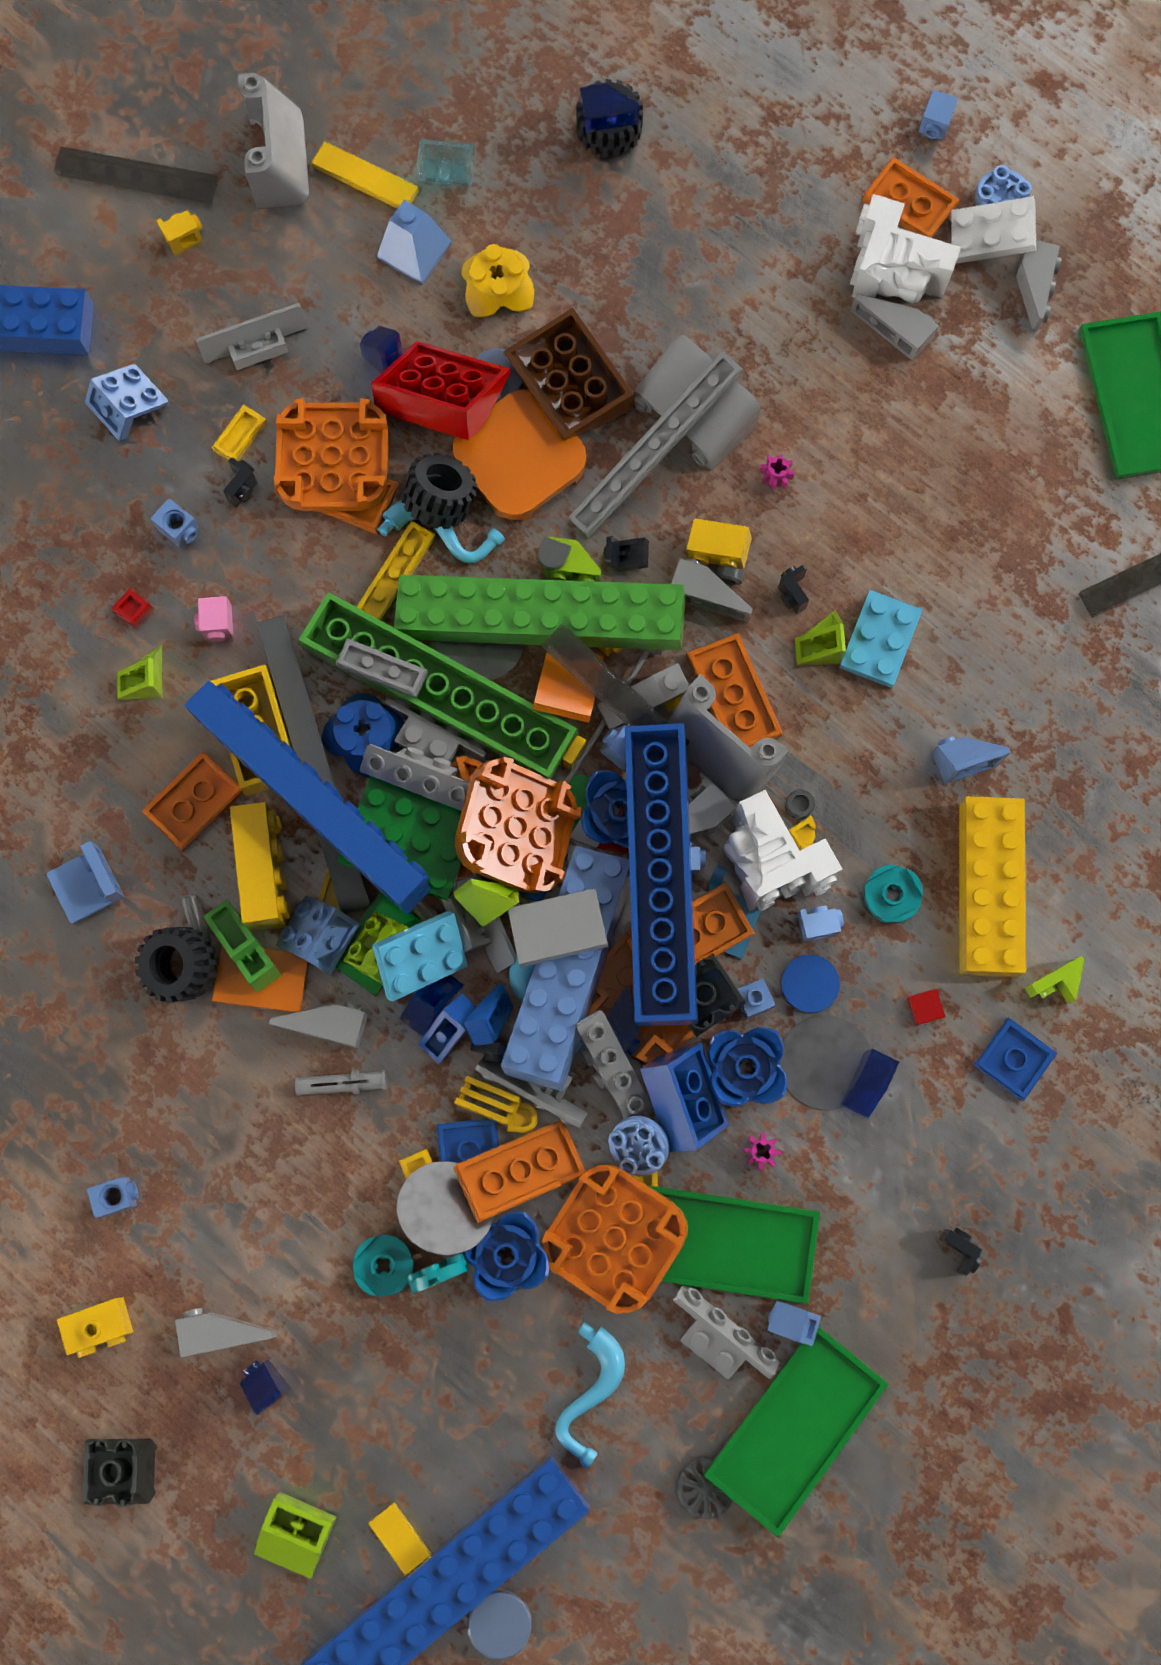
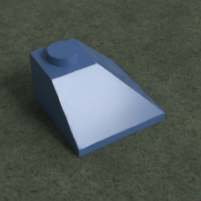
(413, 243)
(966, 757)

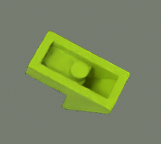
(1066, 979)

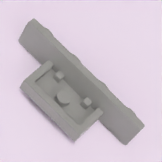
(253, 339)
(430, 738)
(417, 774)
(475, 936)
(611, 1065)
(541, 1096)
(721, 1340)

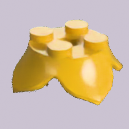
(487, 294)

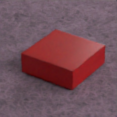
(131, 608)
(926, 1007)

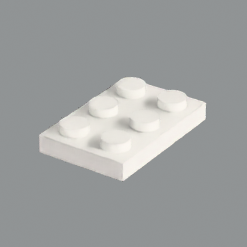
(994, 229)

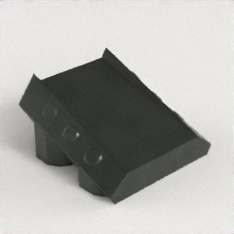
(715, 994)
(119, 1471)

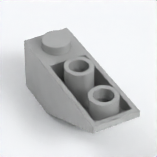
(1035, 280)
(708, 810)

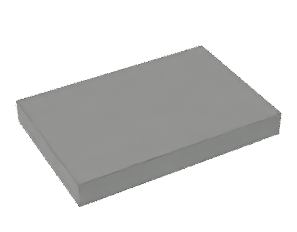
(557, 927)

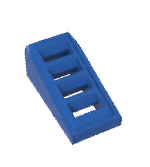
(487, 1019)

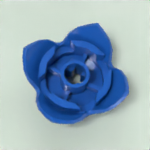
(360, 710)
(597, 820)
(764, 1050)
(527, 1271)

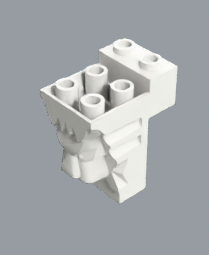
(898, 260)
(769, 858)

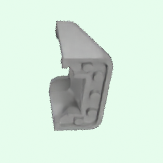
(279, 169)
(725, 421)
(719, 752)

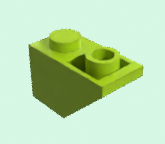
(578, 565)

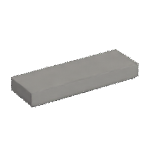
(381, 668)

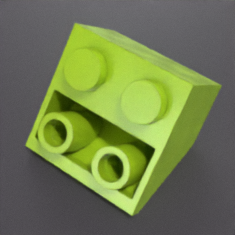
(361, 953)
(294, 1535)

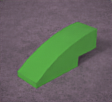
(242, 946)

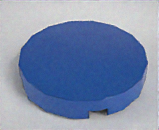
(810, 983)

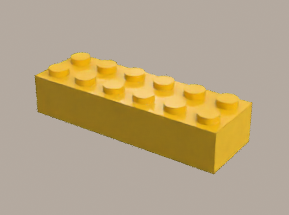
(992, 887)

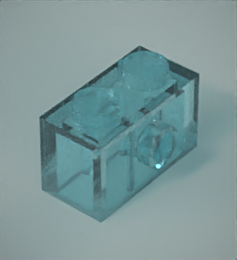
(446, 162)

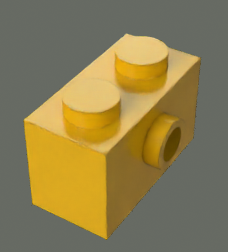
(719, 543)
(94, 1326)

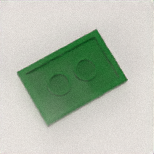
(387, 908)

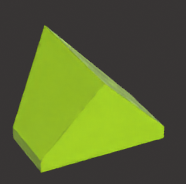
(822, 643)
(142, 679)
(486, 899)

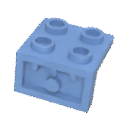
(121, 397)
(85, 884)
(318, 933)

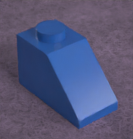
(447, 1029)

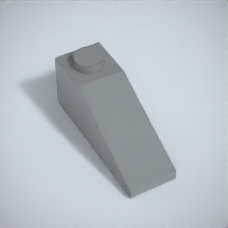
(899, 324)
(708, 591)
(655, 690)
(330, 1023)
(213, 1331)

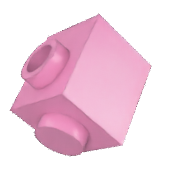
(214, 618)

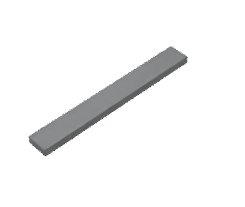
(656, 443)

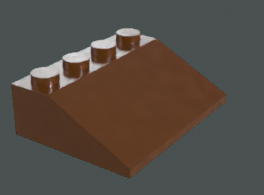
(571, 376)

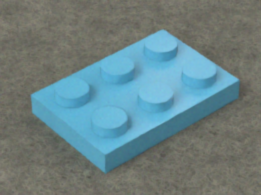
(880, 638)
(420, 955)

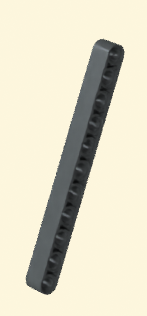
(307, 744)

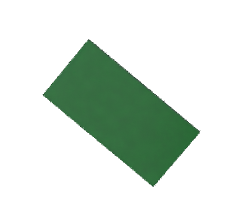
(1127, 385)
(744, 1246)
(795, 1431)

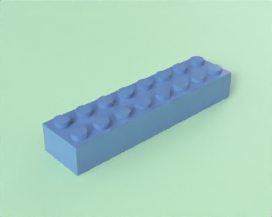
(564, 988)

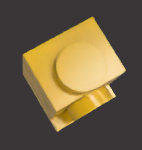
(181, 231)

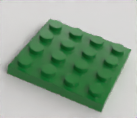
(419, 828)

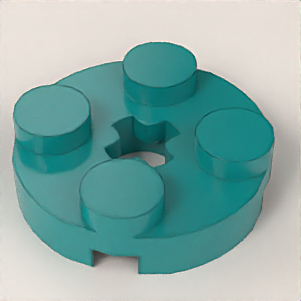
(897, 878)
(365, 1265)
(437, 1273)

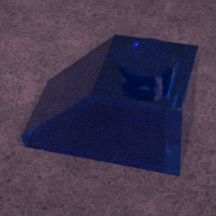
(606, 108)
(381, 347)
(429, 1002)
(623, 1022)
(870, 1082)
(263, 1385)

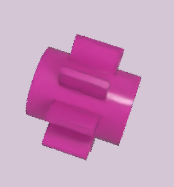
(780, 464)
(770, 1152)

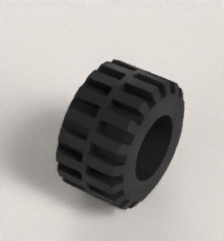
(615, 139)
(438, 490)
(156, 969)

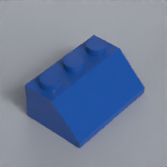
(684, 1098)

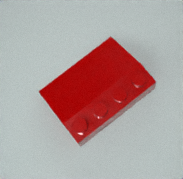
(440, 389)

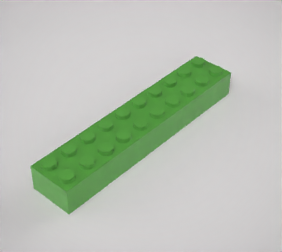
(533, 609)
(449, 692)

